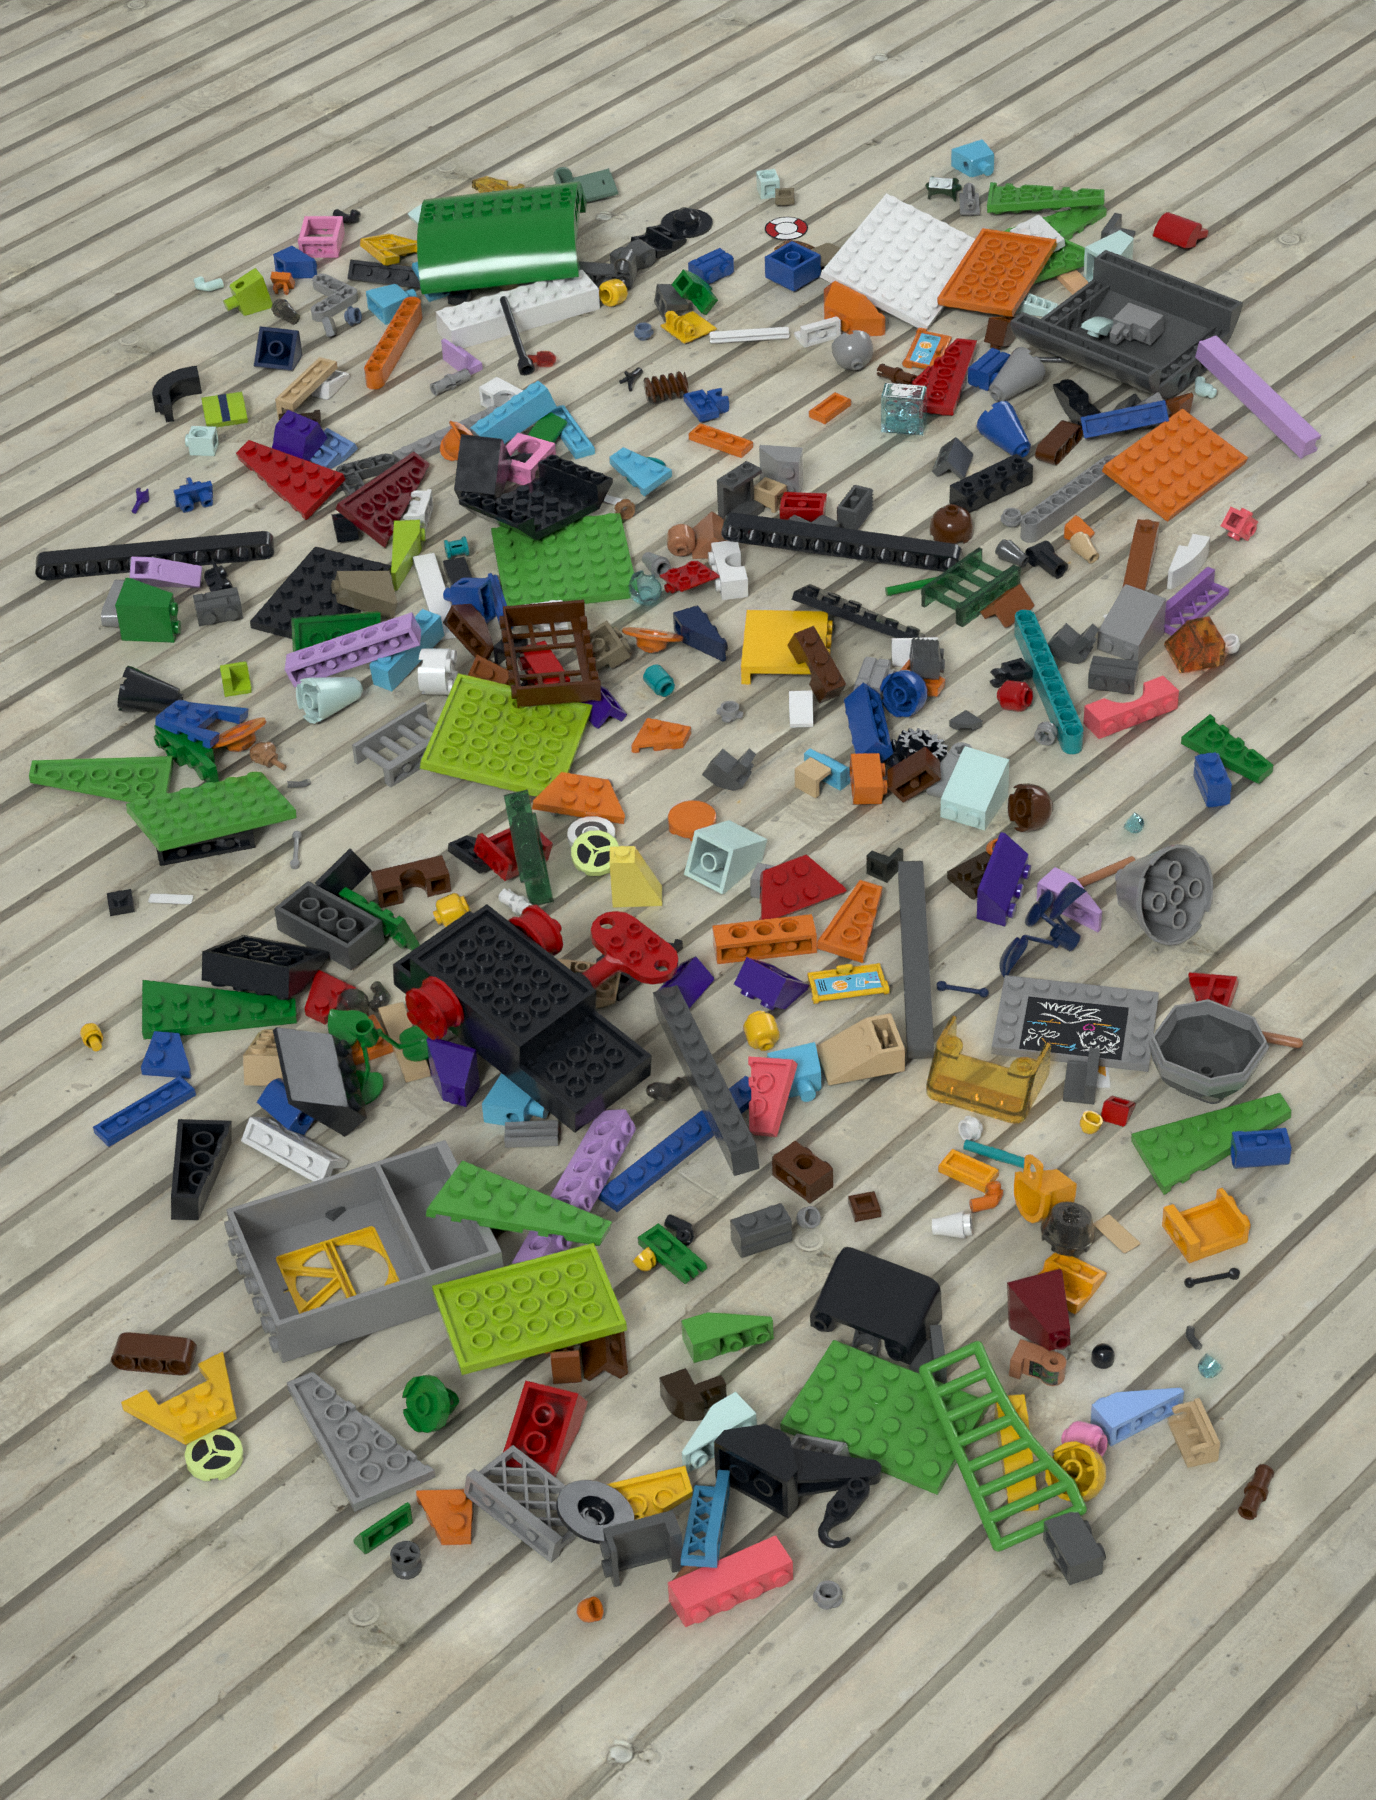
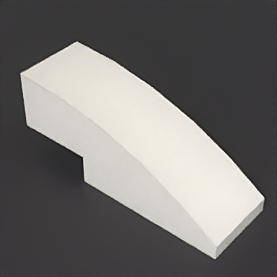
(1188, 560)

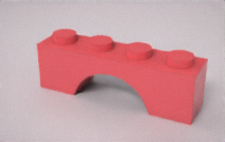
(1109, 717)

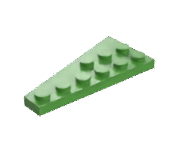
(1040, 197)
(1074, 220)
(1062, 261)
(106, 777)
(1198, 1142)
(510, 1206)

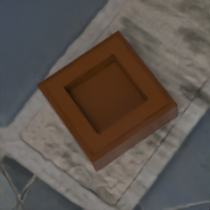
(864, 1206)

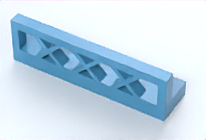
(711, 1526)

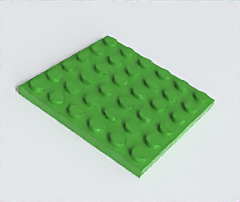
(574, 563)

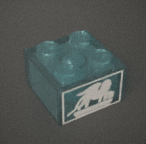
(903, 409)

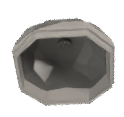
(1207, 1050)

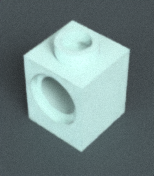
(767, 182)
(202, 440)

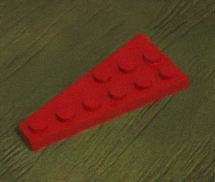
(947, 376)

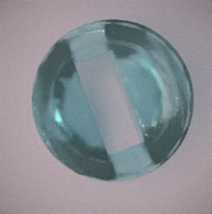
(1134, 823)
(1209, 1366)

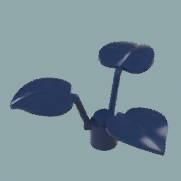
(1061, 934)

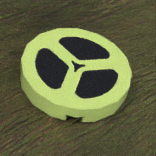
(592, 852)
(214, 1455)

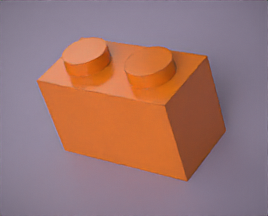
(867, 779)

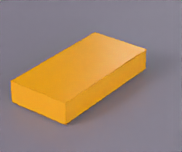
(968, 1170)

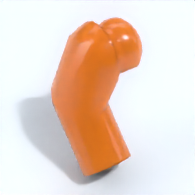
(989, 1200)

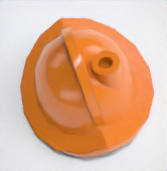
(450, 444)

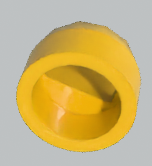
(1090, 1122)
(645, 1260)

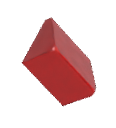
(1117, 1110)

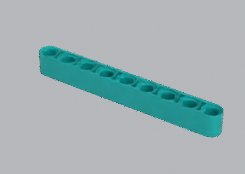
(1048, 681)

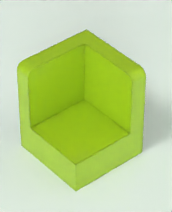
(235, 679)

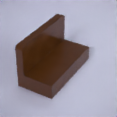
(605, 1354)

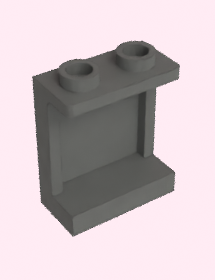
(736, 491)
(640, 1544)

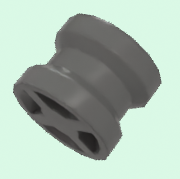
(401, 1554)

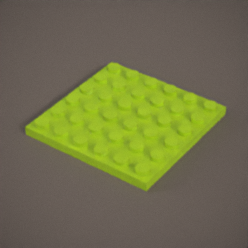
(500, 745)

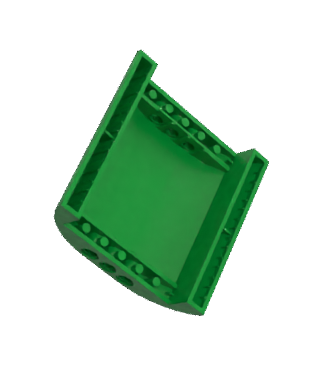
(499, 237)

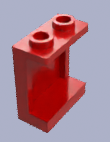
(500, 854)

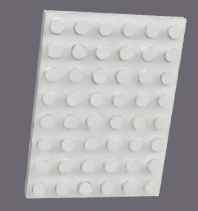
(900, 260)

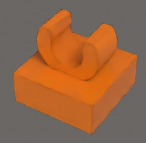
(282, 280)

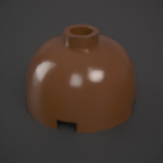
(951, 525)
(1029, 807)

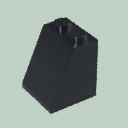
(481, 467)

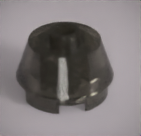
(1068, 1228)

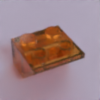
(1196, 645)

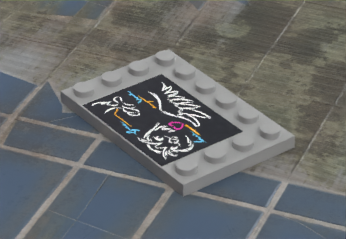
(1074, 1020)

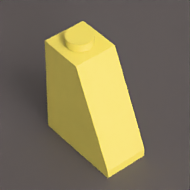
(632, 879)

